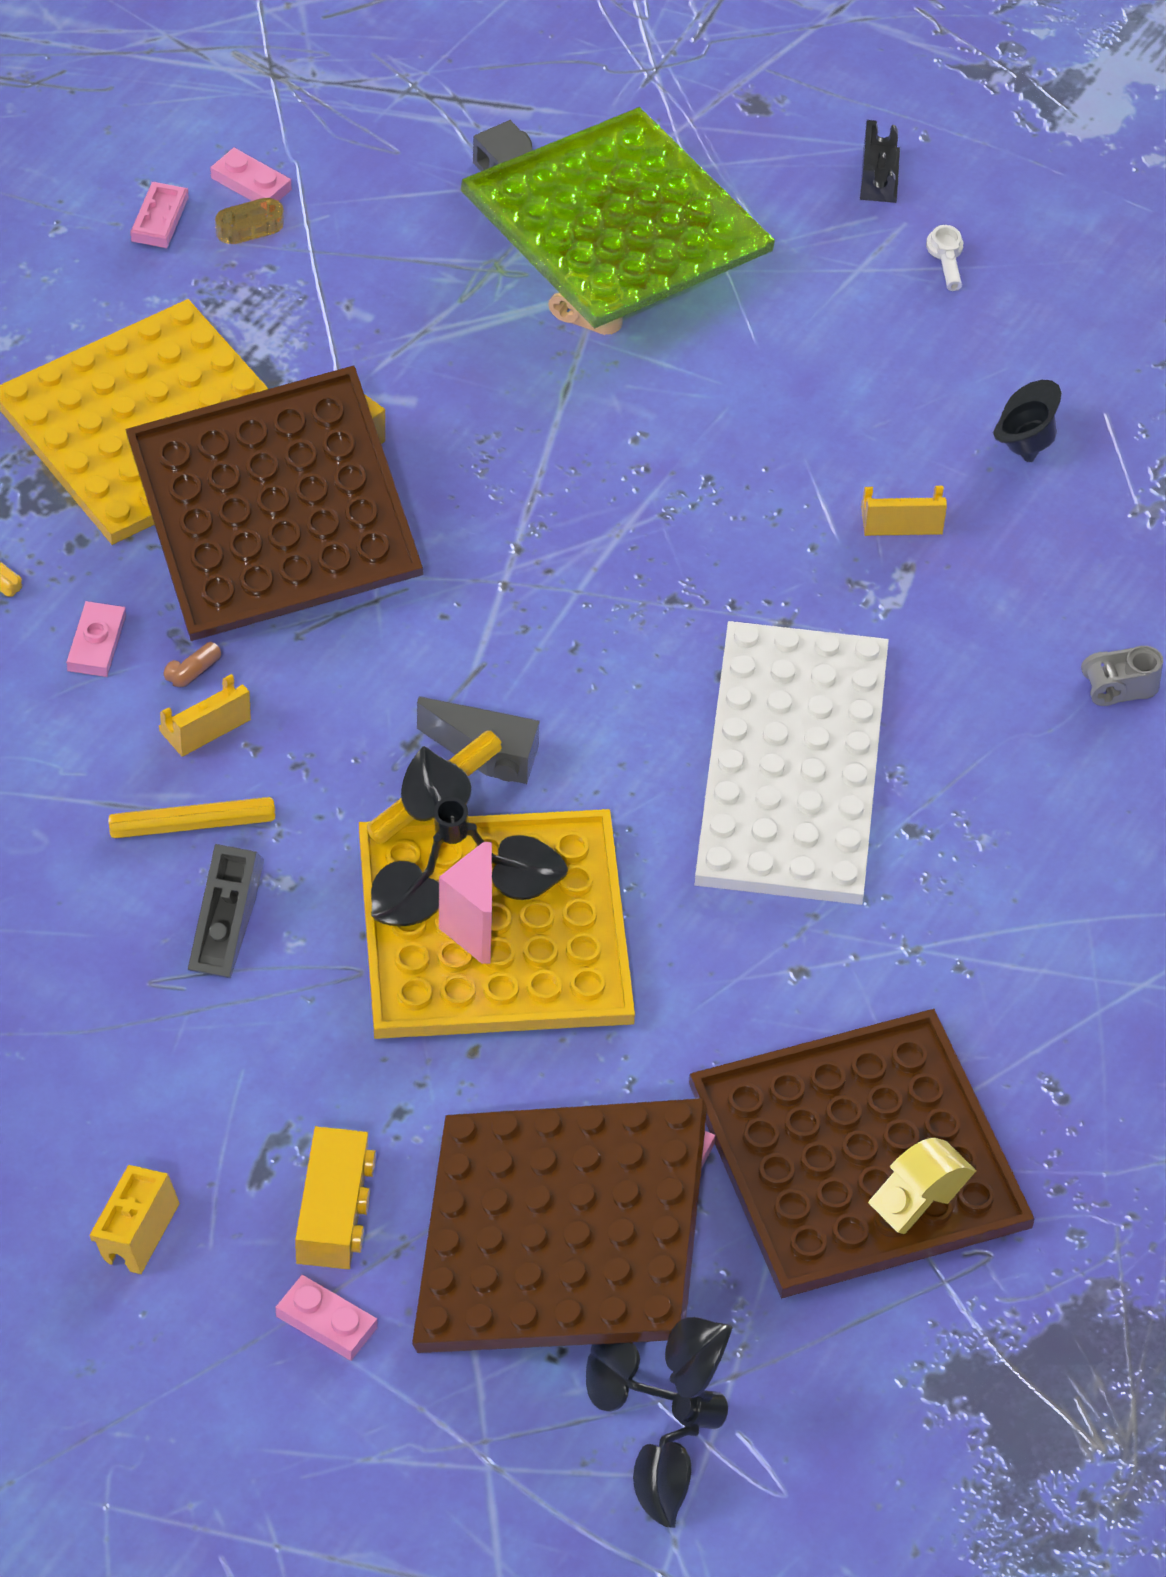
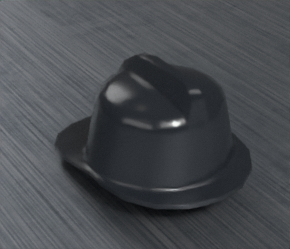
(1029, 419)

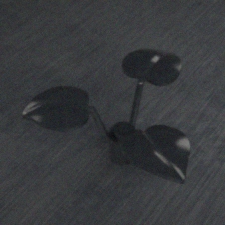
(441, 791)
(693, 1355)

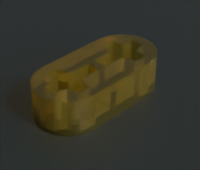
(249, 220)

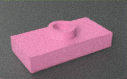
(159, 214)
(96, 639)

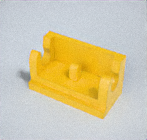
(903, 515)
(207, 718)
(135, 1217)

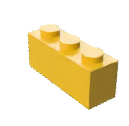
(334, 1198)

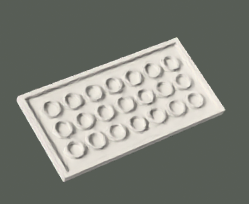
(793, 763)

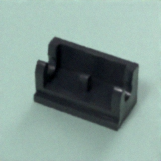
(880, 165)

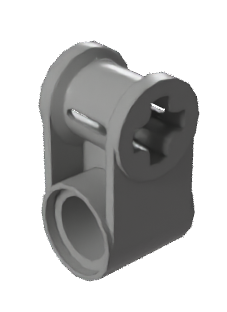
(1125, 674)

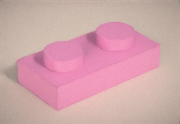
(249, 177)
(326, 1317)

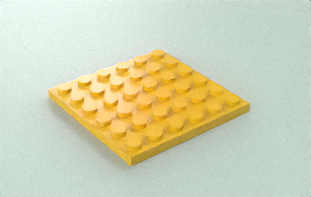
(84, 401)
(551, 956)

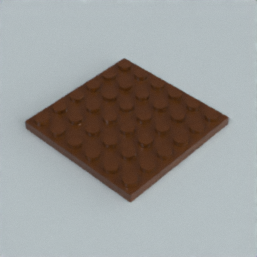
(273, 502)
(816, 1137)
(561, 1226)

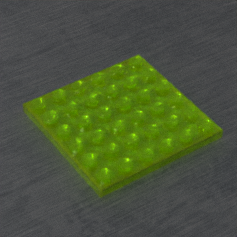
(617, 216)

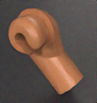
(184, 673)

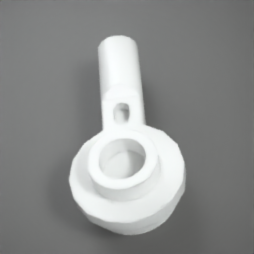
(947, 244)

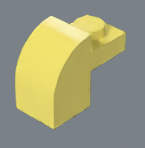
(920, 1176)

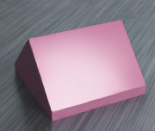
(467, 902)

